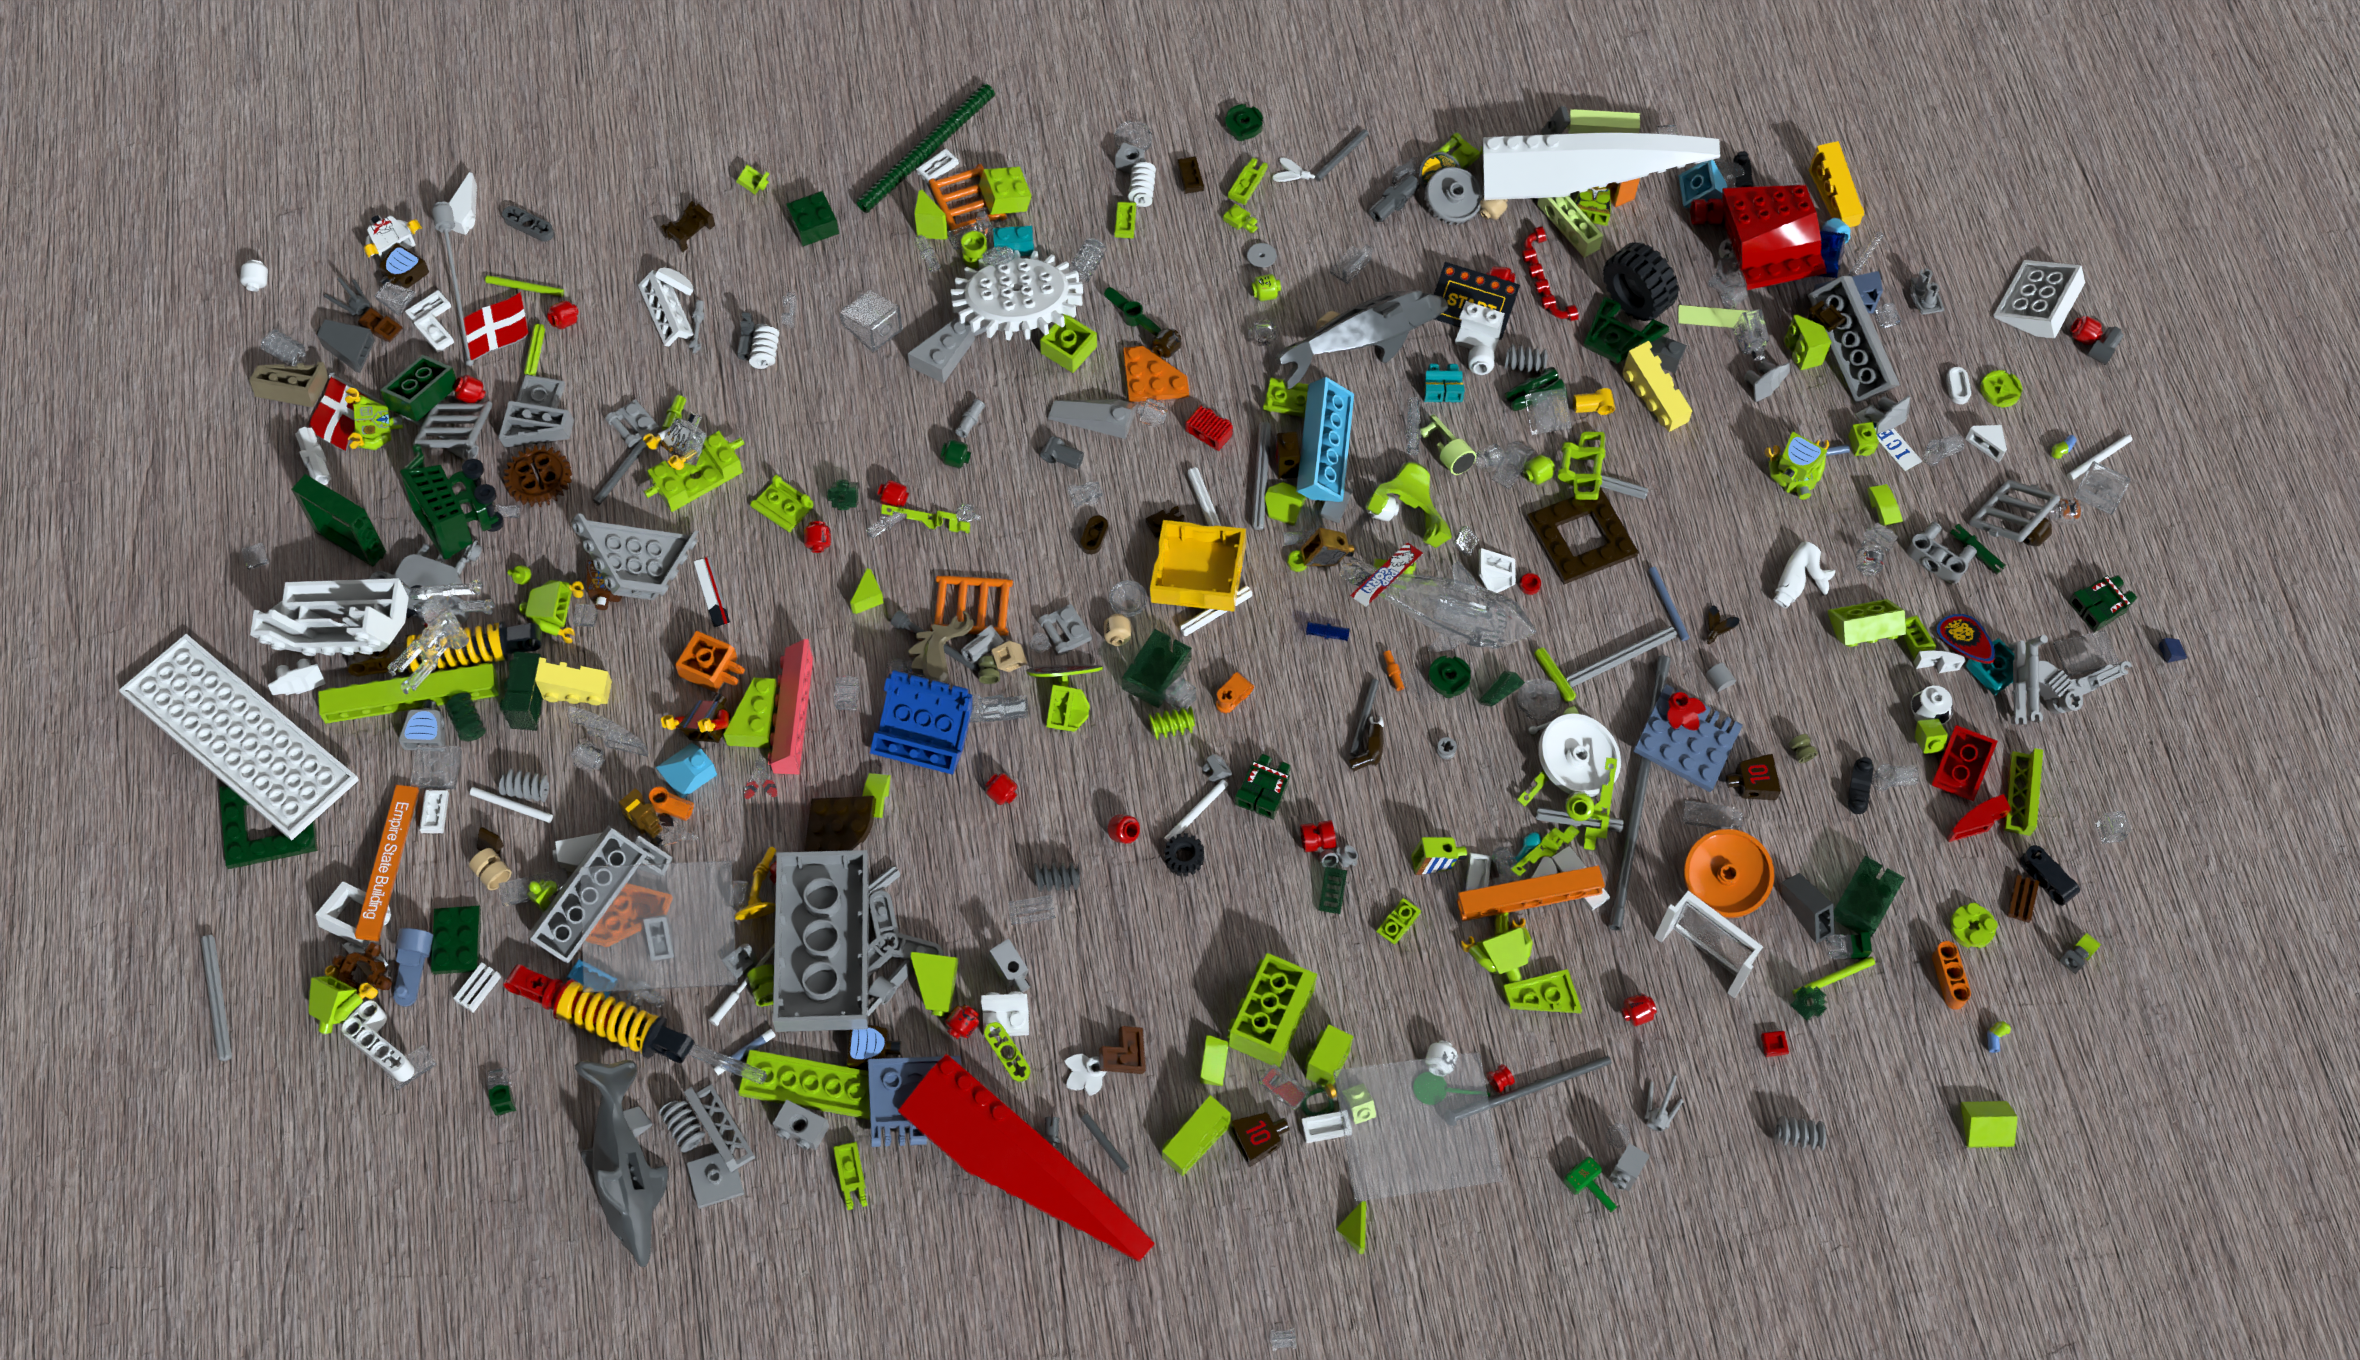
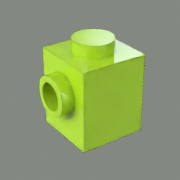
(1863, 439)
(1931, 736)

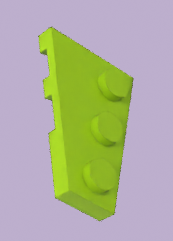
(1544, 993)

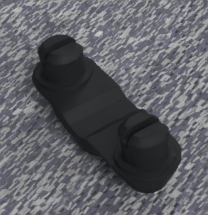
(1743, 160)
(1860, 785)

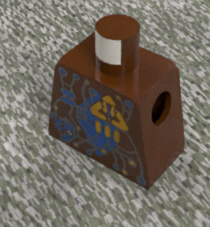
(597, 589)

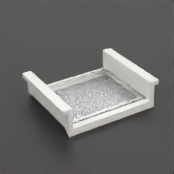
(1713, 936)

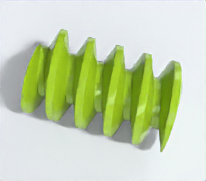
(1172, 723)

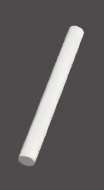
(2099, 457)
(511, 804)
(1188, 819)

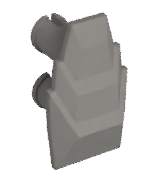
(1926, 294)
(1766, 384)
(1895, 413)

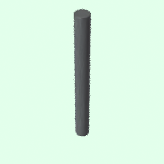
(1341, 155)
(620, 472)
(1364, 717)

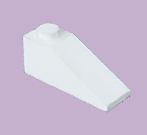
(464, 205)

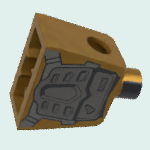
(1326, 548)

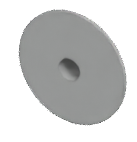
(1261, 255)

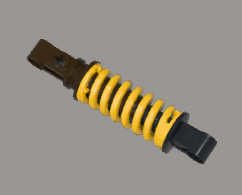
(486, 647)

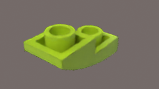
(1886, 504)
(877, 786)
(1399, 921)

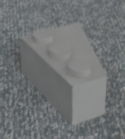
(942, 350)
(534, 424)

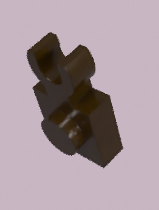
(1156, 520)

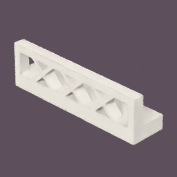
(670, 305)

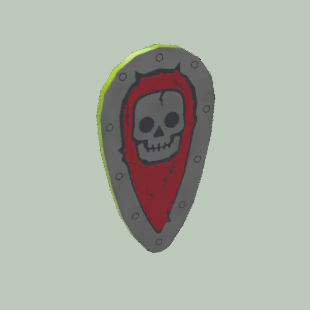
(1062, 671)

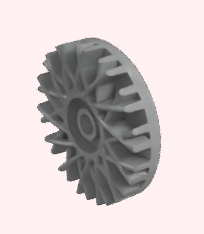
(1453, 195)

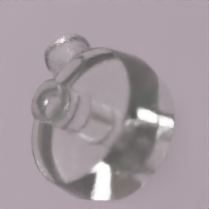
(966, 513)

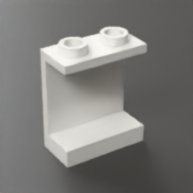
(1479, 326)

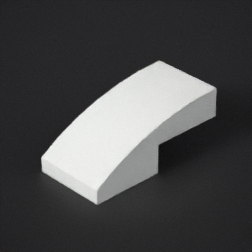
(1943, 660)

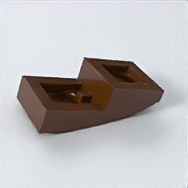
(380, 326)

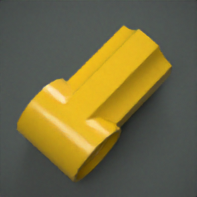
(1600, 401)

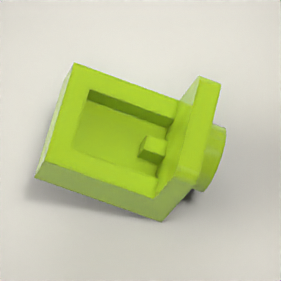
(752, 180)

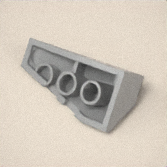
(1102, 416)

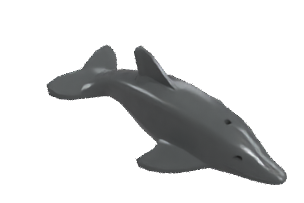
(623, 1179)

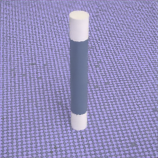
(755, 1044)

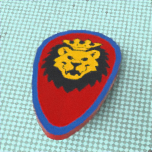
(1966, 637)

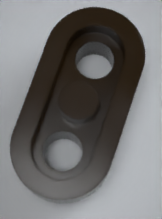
(1094, 536)

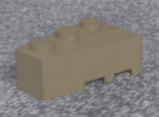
(290, 384)

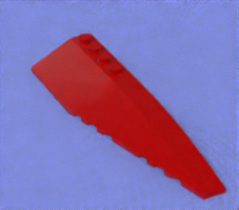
(1009, 1153)

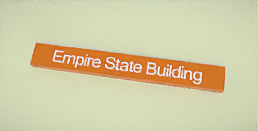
(387, 863)

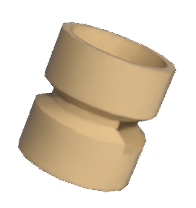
(490, 869)

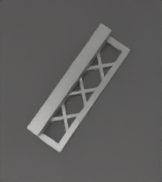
(711, 1127)

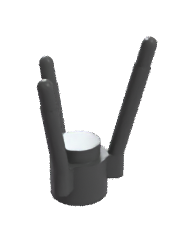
(357, 304)

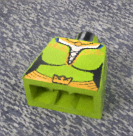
(1595, 204)

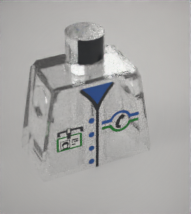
(1752, 334)

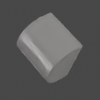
(1720, 677)

